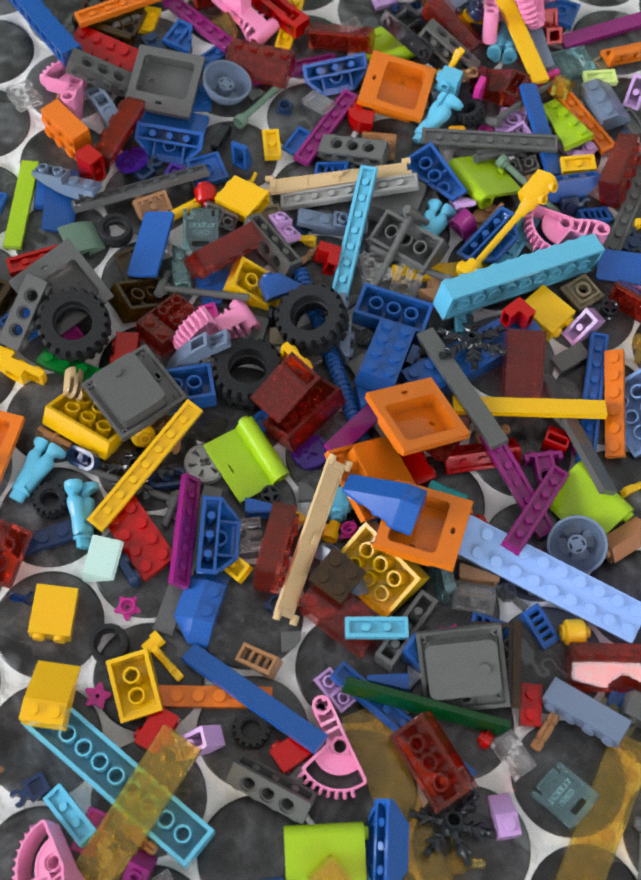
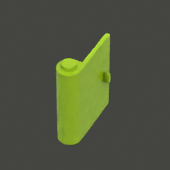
(390, 45)
(483, 180)
(249, 457)
(582, 498)
(311, 843)

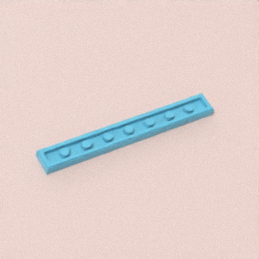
(355, 229)

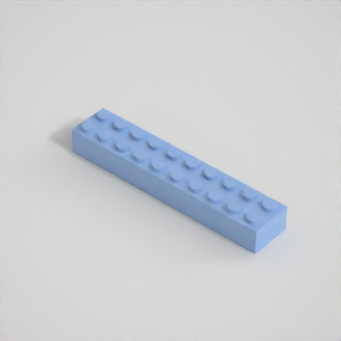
(552, 581)

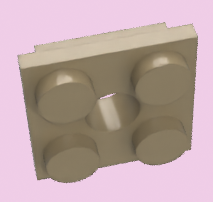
(578, 299)

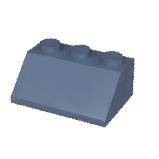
(603, 104)

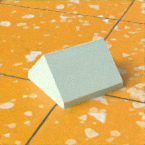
(102, 559)

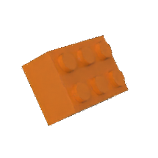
(65, 128)

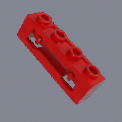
(285, 14)

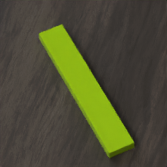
(21, 206)

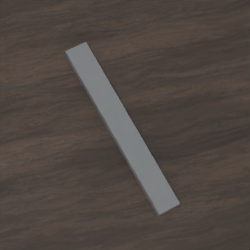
(345, 192)

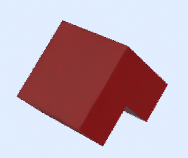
(328, 255)
(519, 313)
(555, 439)

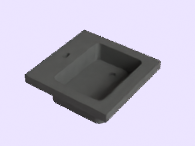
(166, 81)
(396, 202)
(65, 270)
(132, 394)
(464, 665)

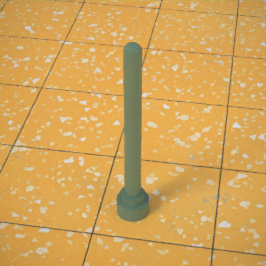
(241, 120)
(504, 163)

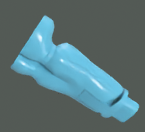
(504, 43)
(438, 113)
(437, 223)
(35, 468)
(80, 508)

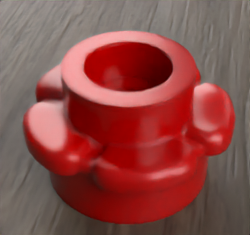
(485, 739)

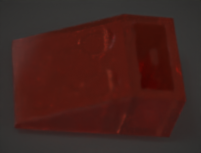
(503, 86)
(160, 323)
(285, 387)

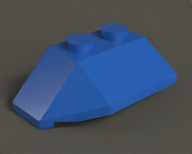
(336, 74)
(168, 143)
(574, 184)
(486, 234)
(217, 536)
(200, 607)
(387, 842)

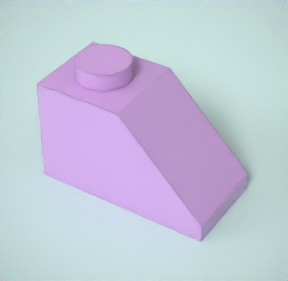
(633, 95)
(581, 327)
(207, 738)
(504, 817)

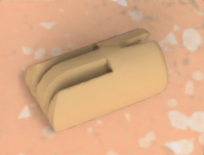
(73, 382)

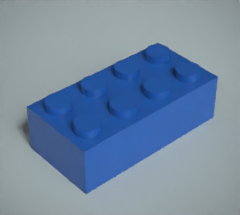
(380, 302)
(385, 355)
(196, 383)

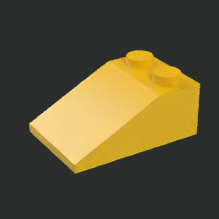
(244, 279)
(134, 685)
(50, 696)

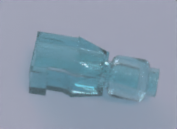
(179, 271)

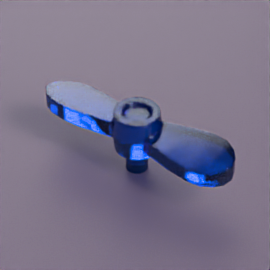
(28, 599)

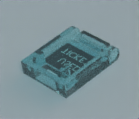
(569, 64)
(199, 227)
(444, 584)
(562, 793)

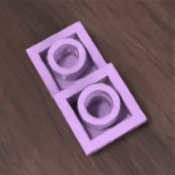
(283, 225)
(333, 691)

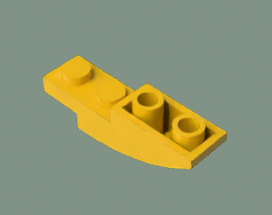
(19, 369)

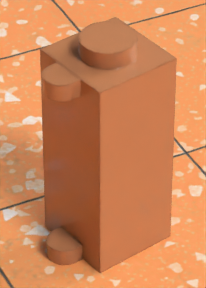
(624, 540)

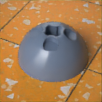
(226, 82)
(585, 554)

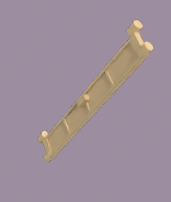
(327, 179)
(309, 539)

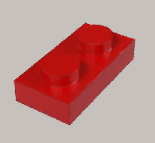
(531, 705)

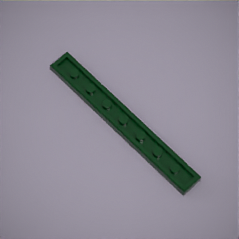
(421, 704)

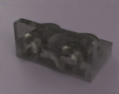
(207, 428)

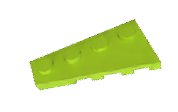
(565, 125)

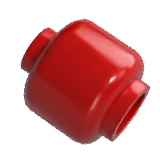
(204, 192)

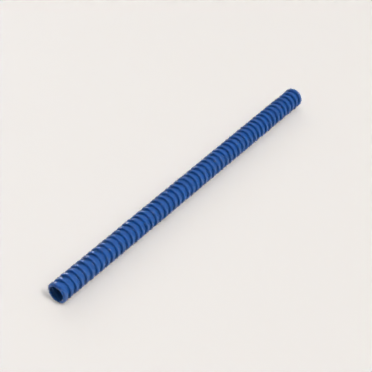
(332, 359)

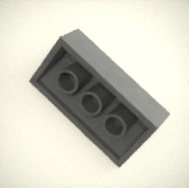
(418, 245)

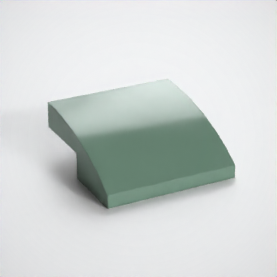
(83, 236)

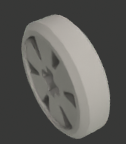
(193, 465)

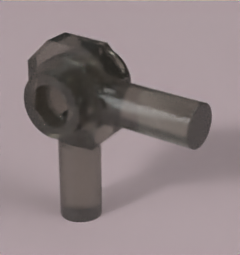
(508, 592)

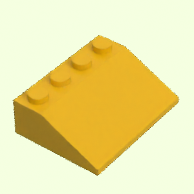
(82, 424)
(388, 578)

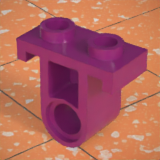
(463, 224)
(541, 463)
(140, 866)

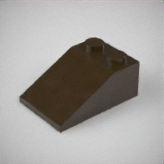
(135, 298)

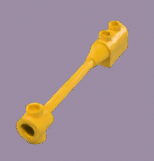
(530, 196)

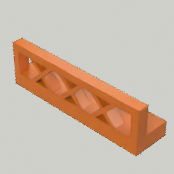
(622, 54)

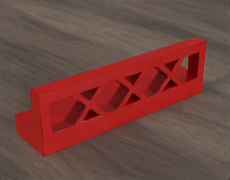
(475, 457)

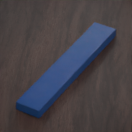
(539, 124)

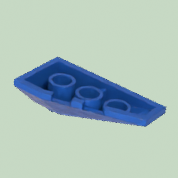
(436, 172)
(392, 501)

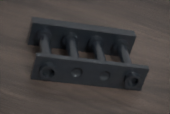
(404, 31)

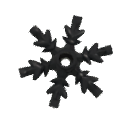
(472, 341)
(132, 456)
(452, 825)

